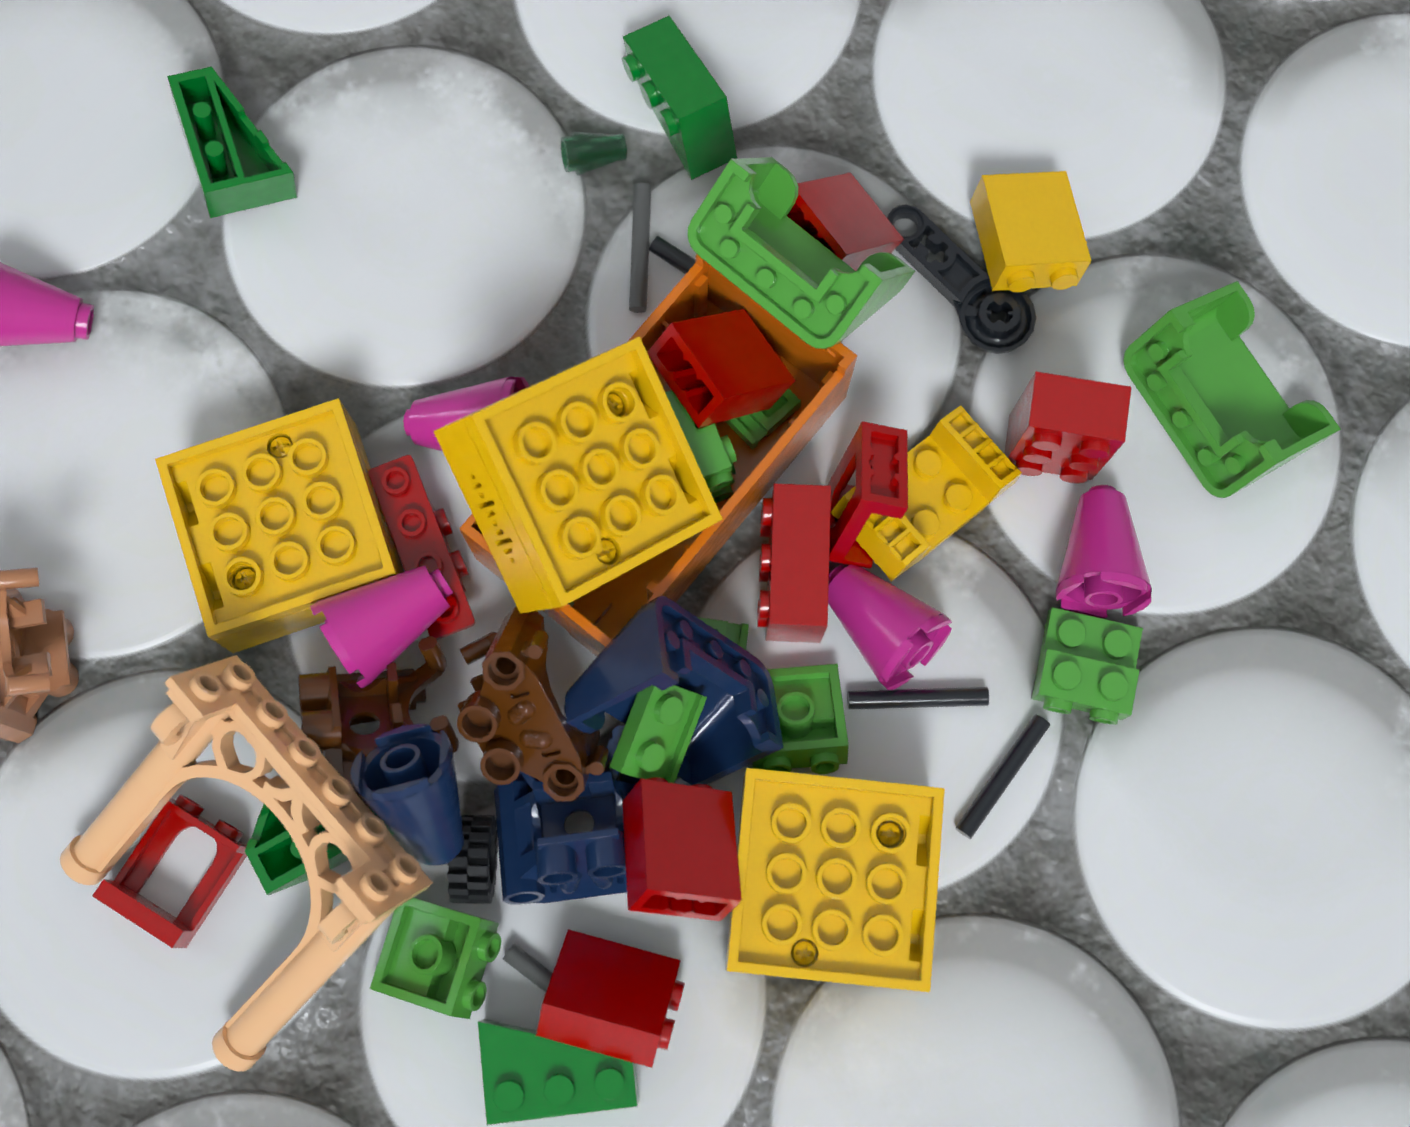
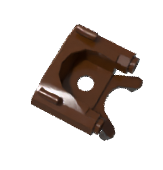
(336, 702)
(518, 716)

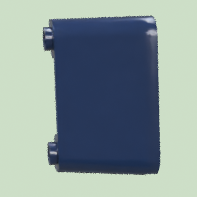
(673, 647)

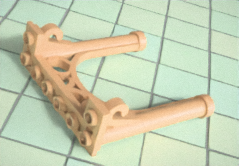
(214, 705)

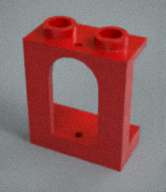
(881, 488)
(123, 892)

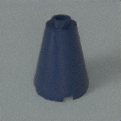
(414, 790)

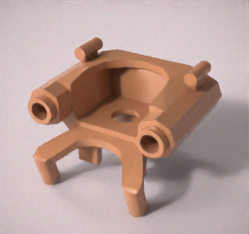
(31, 655)

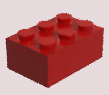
(1067, 426)
(795, 563)

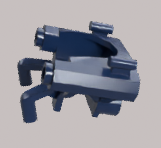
(545, 861)

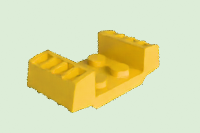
(949, 483)

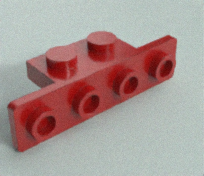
(421, 537)

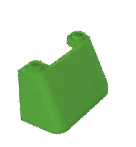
(778, 264)
(1218, 396)

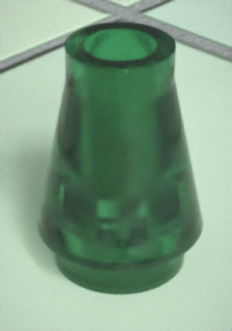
(589, 151)

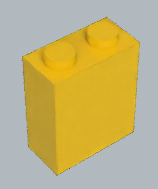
(1030, 231)

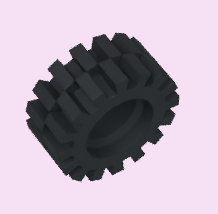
(474, 867)

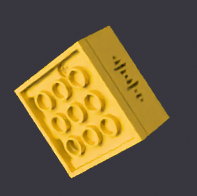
(579, 477)
(277, 523)
(836, 880)

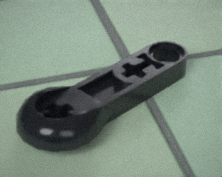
(966, 286)

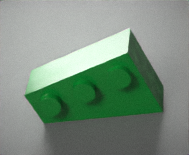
(681, 95)
(226, 149)
(546, 1078)

